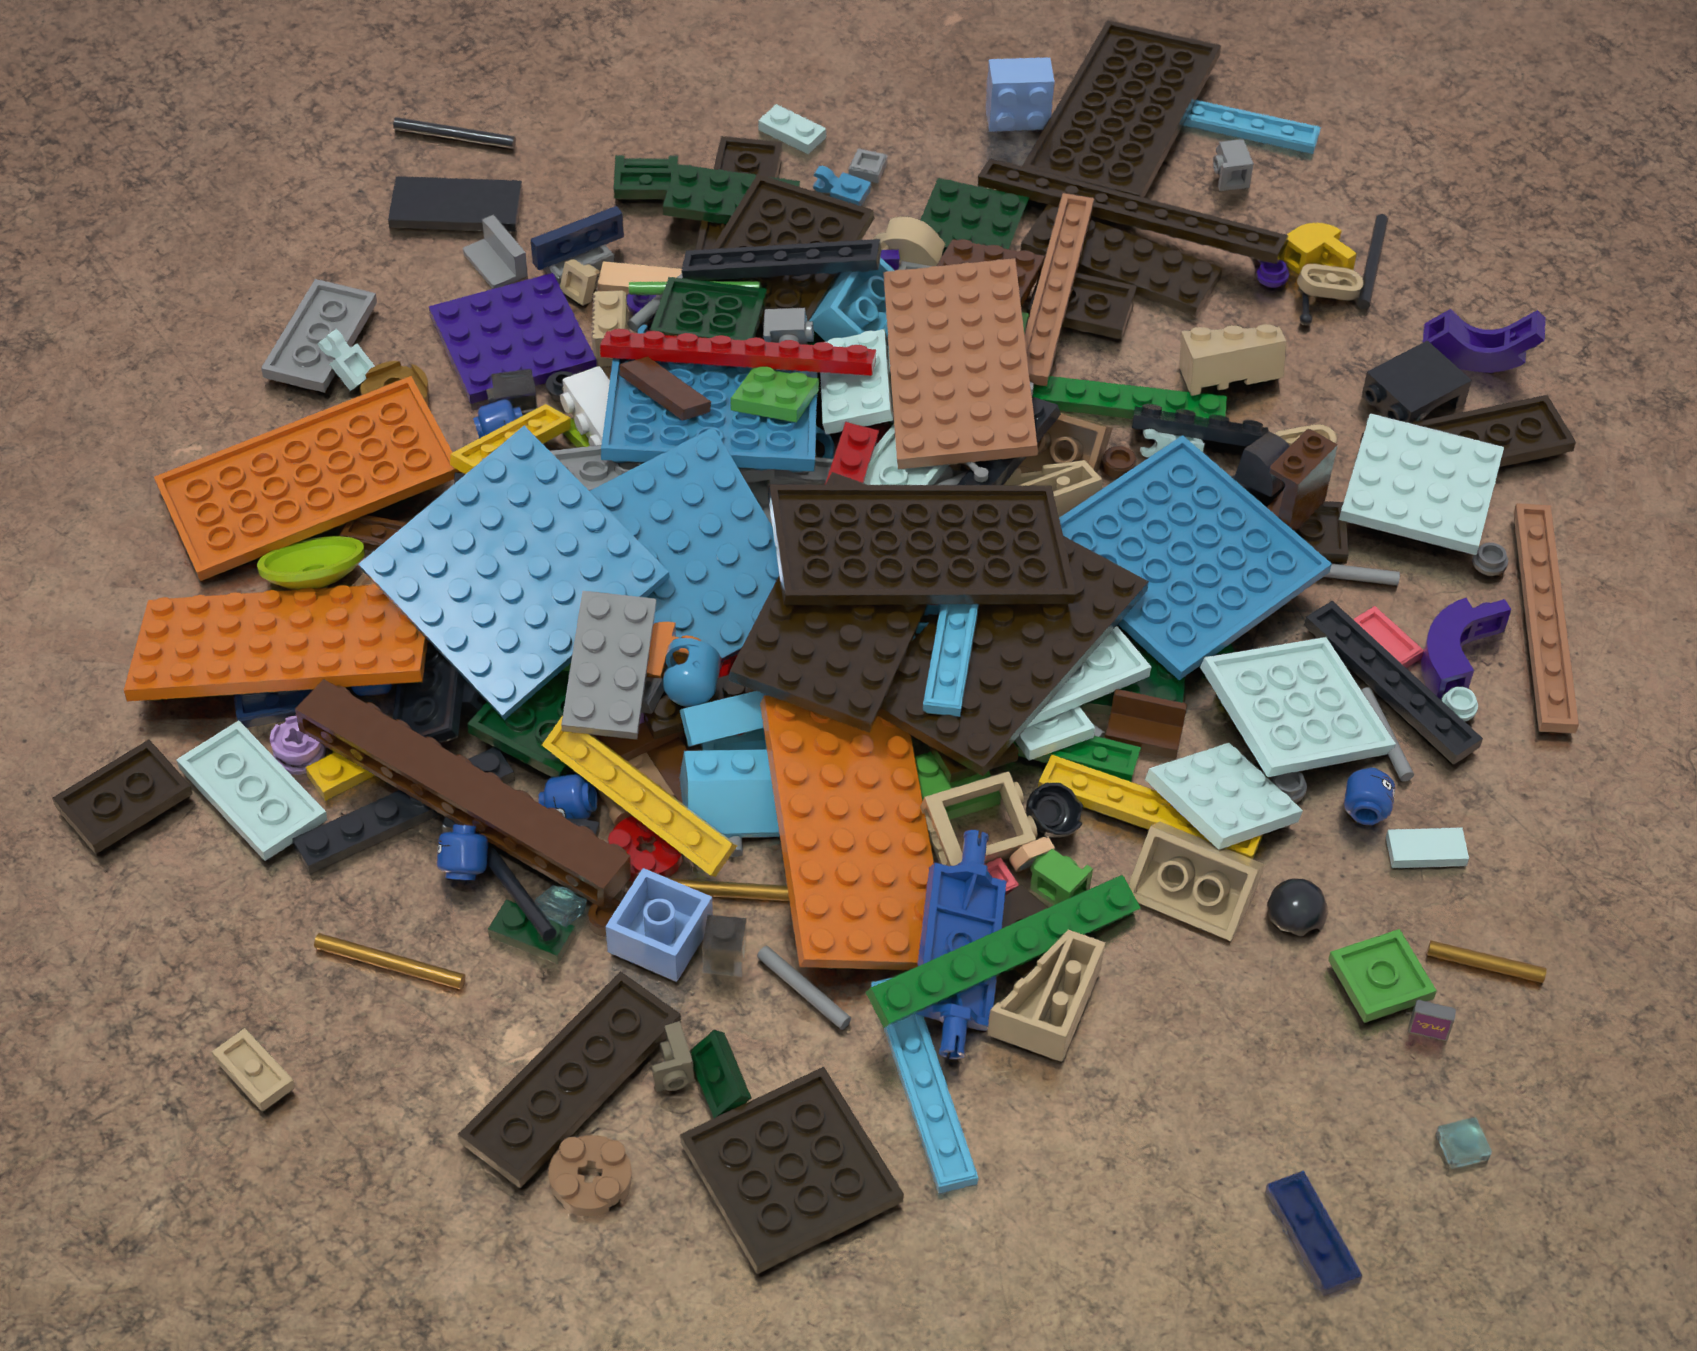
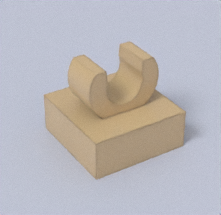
(579, 281)

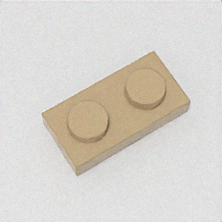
(253, 1069)

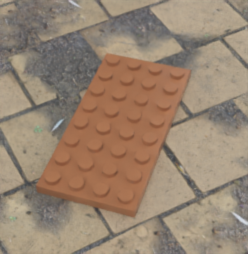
(958, 364)

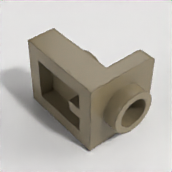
(677, 1065)

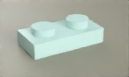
(792, 129)

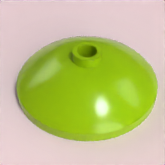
(311, 562)

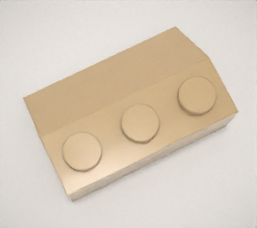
(1194, 880)

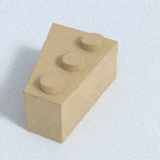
(1231, 355)
(1069, 481)
(1051, 998)

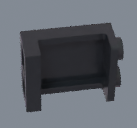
(1415, 384)

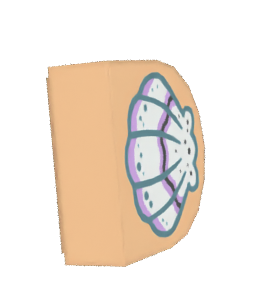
(1027, 853)

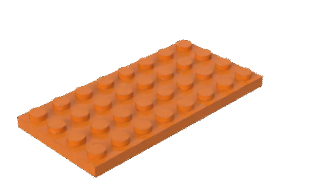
(306, 477)
(273, 643)
(849, 838)

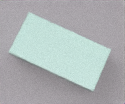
(1427, 847)

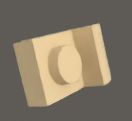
(913, 239)

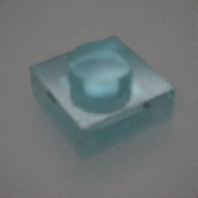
(561, 905)
(1463, 1142)

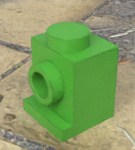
(1058, 877)

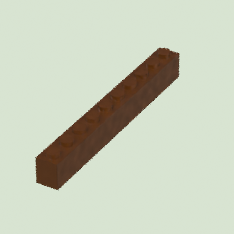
(464, 793)

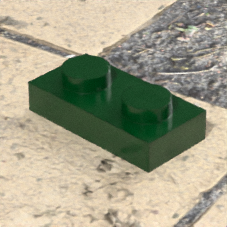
(515, 929)
(719, 1074)

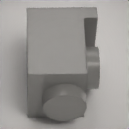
(1233, 165)
(787, 325)

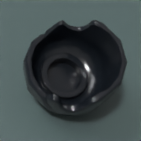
(1054, 810)
(1297, 906)

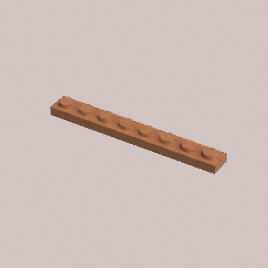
(1056, 285)
(1545, 619)

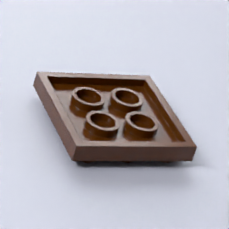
(1027, 263)

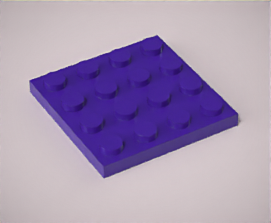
(511, 331)

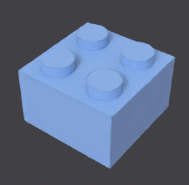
(1019, 94)
(659, 924)

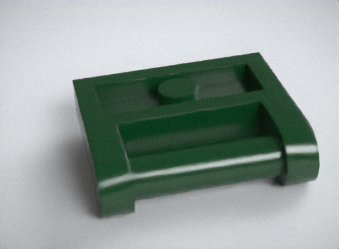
(643, 177)

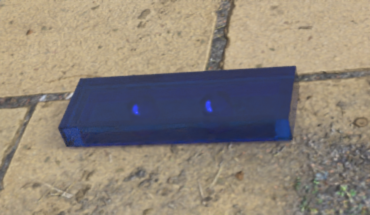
(1313, 1233)

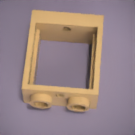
(941, 830)

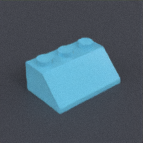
(853, 305)
(730, 791)

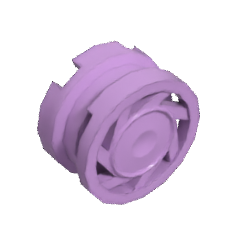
(294, 747)

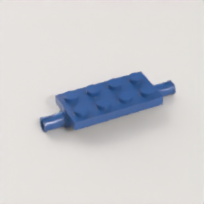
(961, 908)

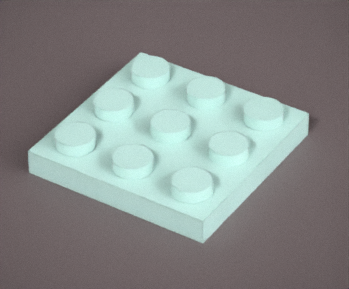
(1223, 795)

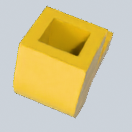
(1317, 245)

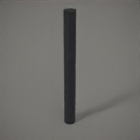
(454, 132)
(1372, 261)
(520, 895)

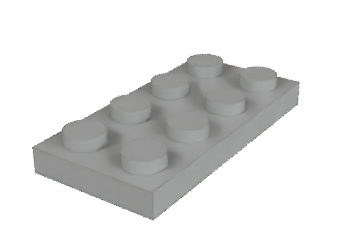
(324, 308)
(609, 665)

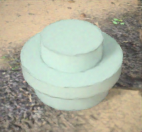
(1462, 702)

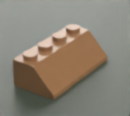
(1070, 441)

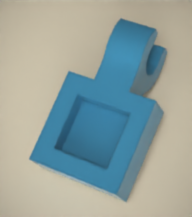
(844, 188)

